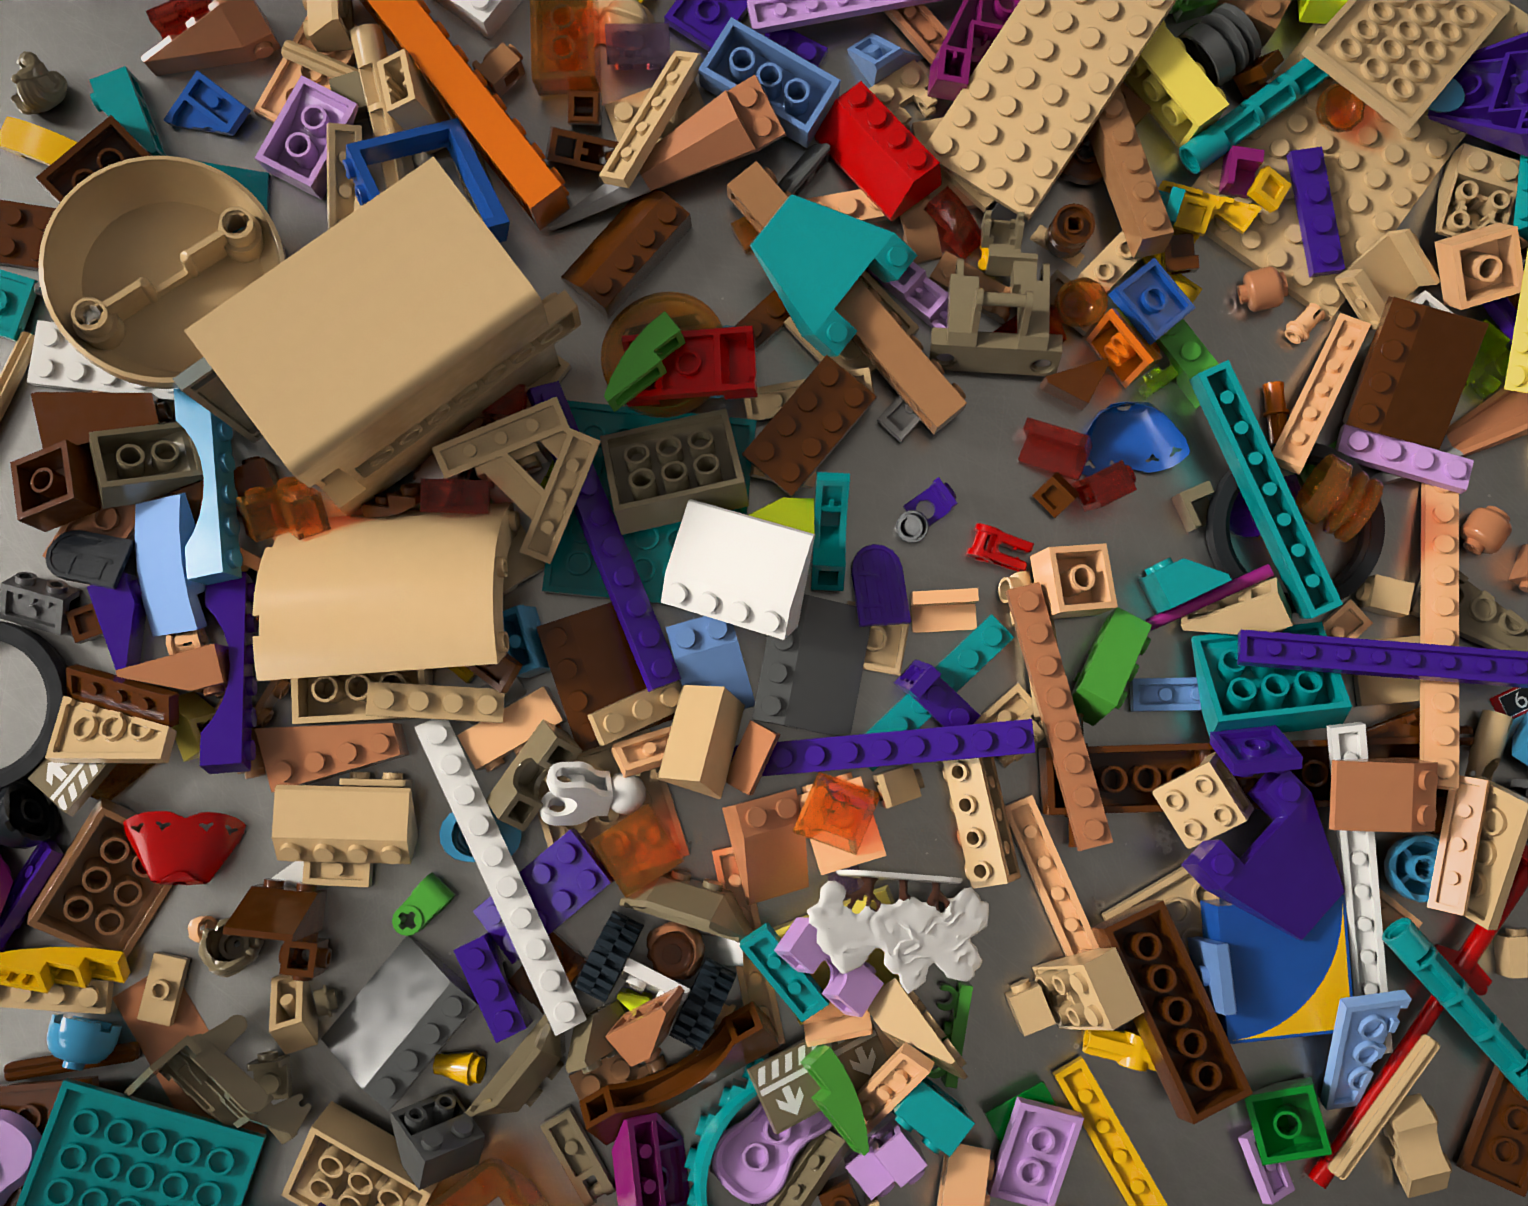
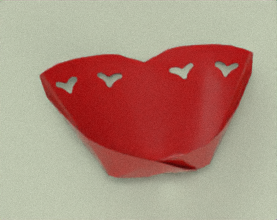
(184, 849)

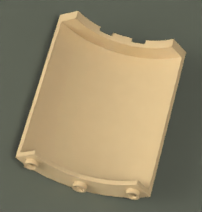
(385, 595)

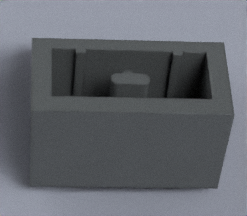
(436, 1139)

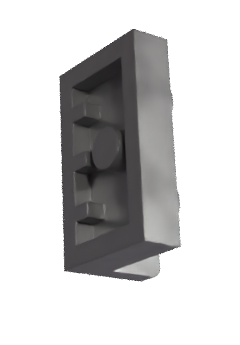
(36, 602)

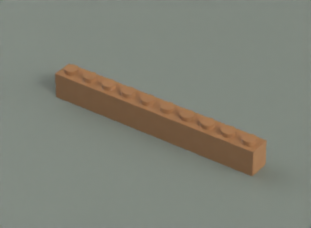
(879, 332)

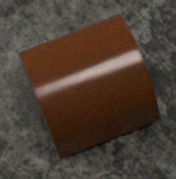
(584, 107)

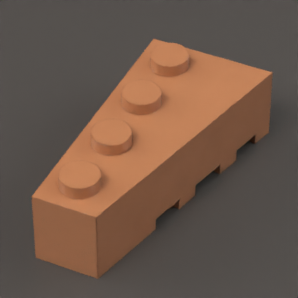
(322, 752)

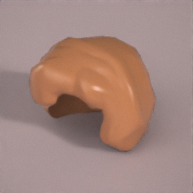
(675, 950)

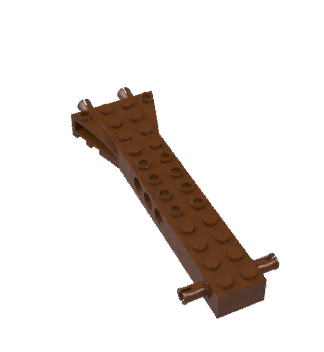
(1132, 772)

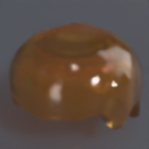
(1339, 109)
(1081, 302)

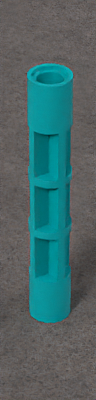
(1251, 115)
(1459, 1000)

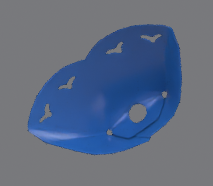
(1134, 437)

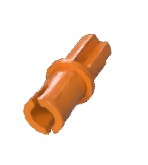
(1275, 409)

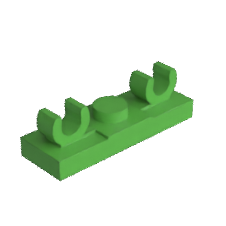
(956, 1026)

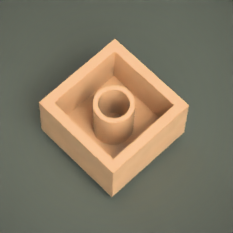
(1480, 265)
(1075, 580)

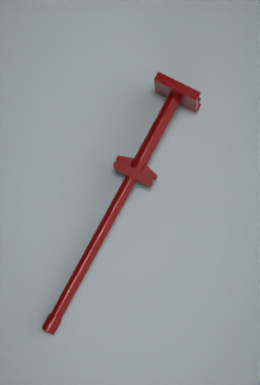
(1466, 965)

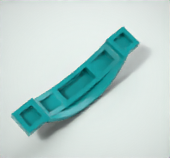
(710, 1130)

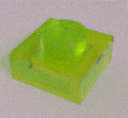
(1156, 380)

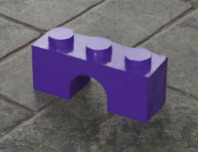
(497, 1000)

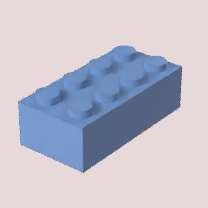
(793, 85)

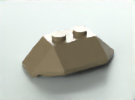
(692, 904)
(522, 1073)

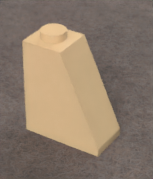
(408, 94)

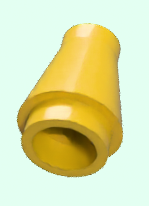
(461, 1067)

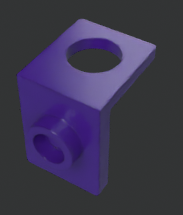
(941, 497)

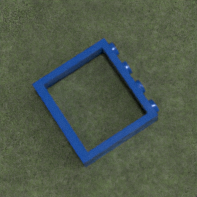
(423, 139)

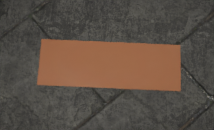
(159, 1039)

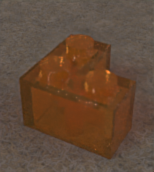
(283, 509)

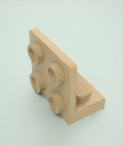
(1204, 802)

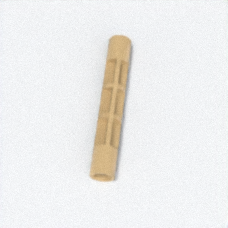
(368, 50)

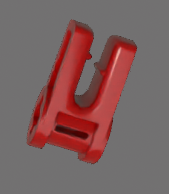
(986, 548)

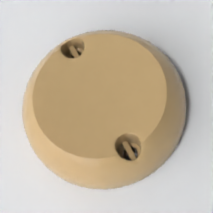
(151, 257)

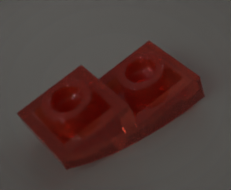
(961, 228)

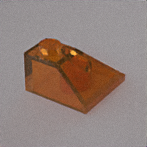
(837, 813)

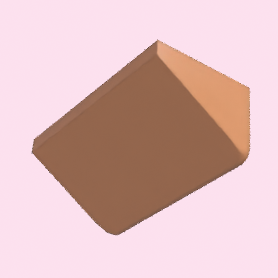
(751, 757)

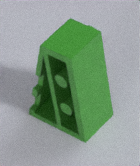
(1110, 665)

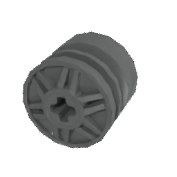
(1223, 43)

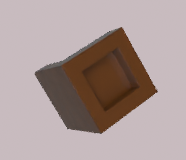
(1180, 255)

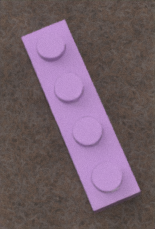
(1405, 459)

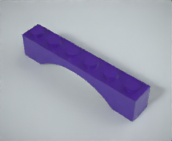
(227, 737)

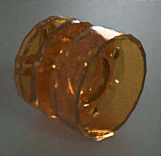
(1341, 500)

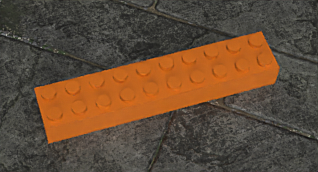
(481, 114)

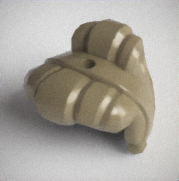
(36, 86)
(220, 953)

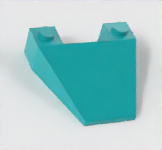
(816, 259)

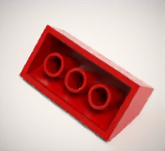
(878, 152)

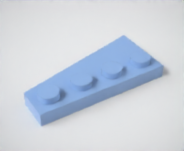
(1358, 1043)

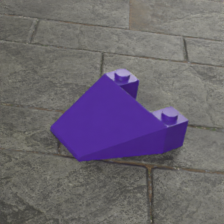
(1494, 95)
(1288, 869)

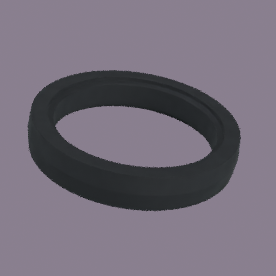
(1359, 567)
(53, 673)

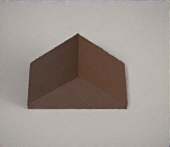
(1076, 384)

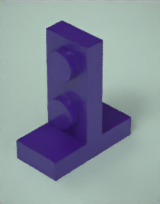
(935, 695)

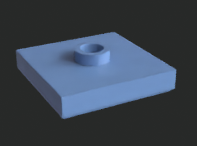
(1214, 969)

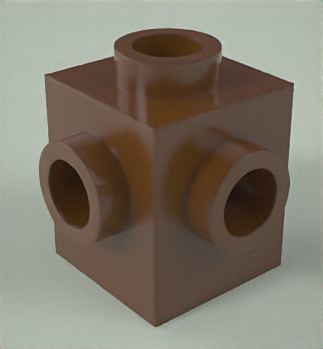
(294, 958)

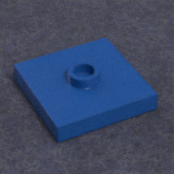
(1152, 301)

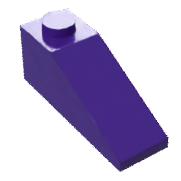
(121, 619)

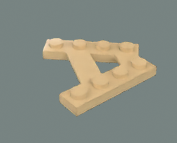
(489, 452)

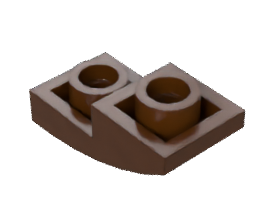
(393, 503)

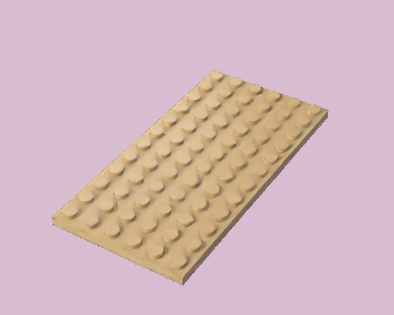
(1371, 174)

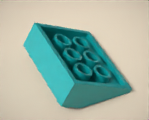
(1263, 696)

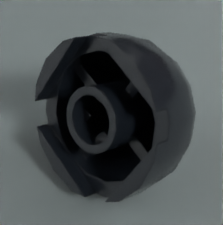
(26, 816)

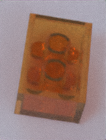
(565, 46)

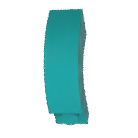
(830, 531)

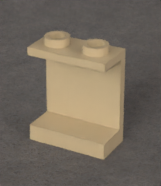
(1388, 268)

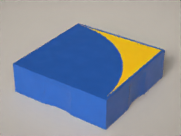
(1279, 981)

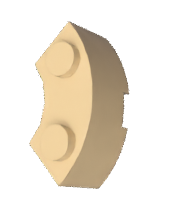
(1418, 1153)

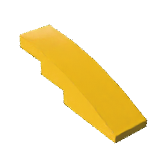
(74, 966)

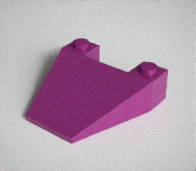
(966, 44)

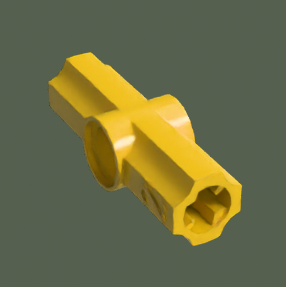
(1119, 1046)

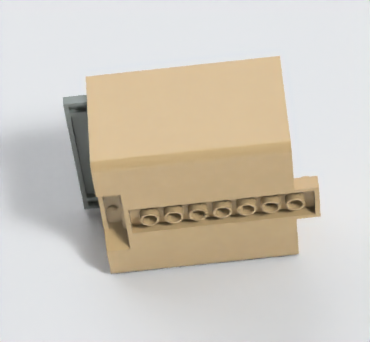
(377, 340)

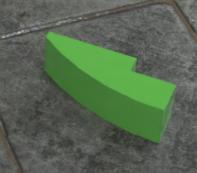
(643, 361)
(837, 1097)

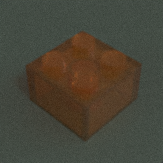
(637, 850)

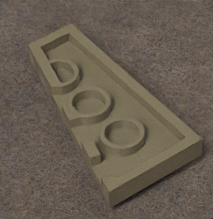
(1483, 619)

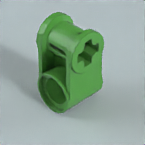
(426, 902)

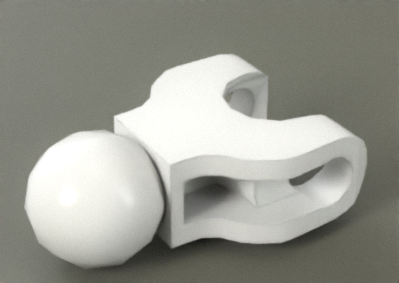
(588, 794)

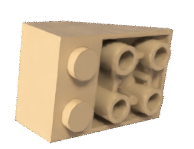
(1475, 190)
(1089, 990)
(902, 1021)

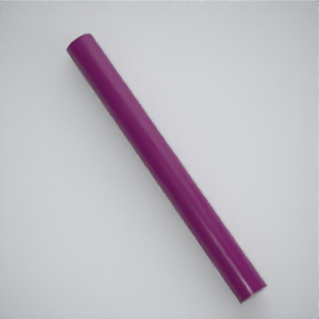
(1211, 597)

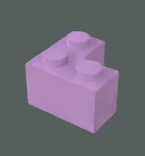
(890, 1158)

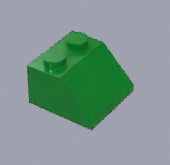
(1288, 1121)

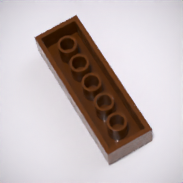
(1178, 1016)

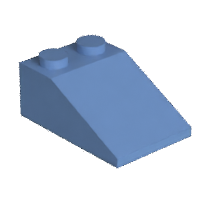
(710, 656)

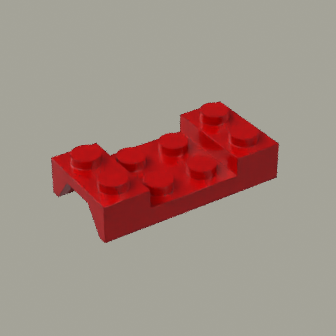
(706, 365)

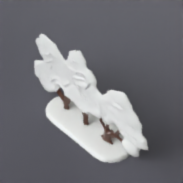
(908, 931)

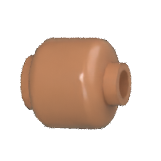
(1263, 289)
(1485, 530)

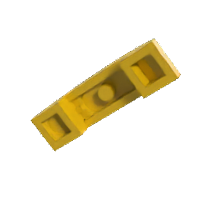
(33, 141)

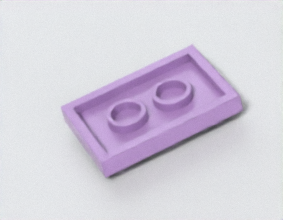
(1035, 1153)

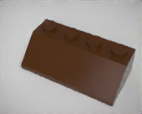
(628, 250)

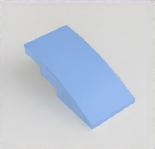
(160, 542)

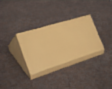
(702, 739)

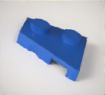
(207, 108)

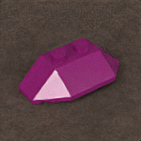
(649, 1163)

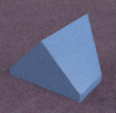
(879, 57)

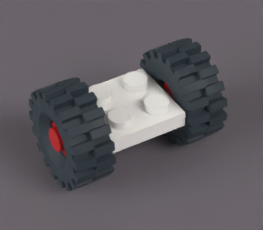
(611, 956)

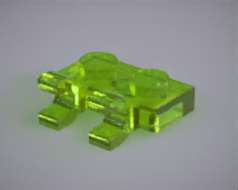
(1493, 350)

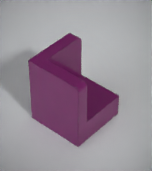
(1239, 170)

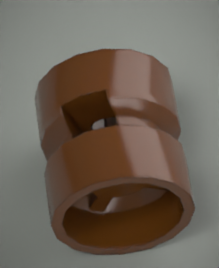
(1069, 231)

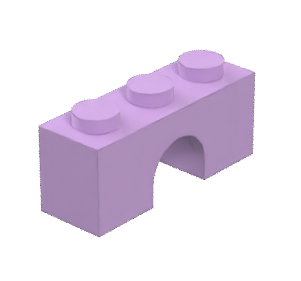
(848, 992)

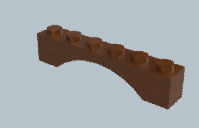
(734, 1044)

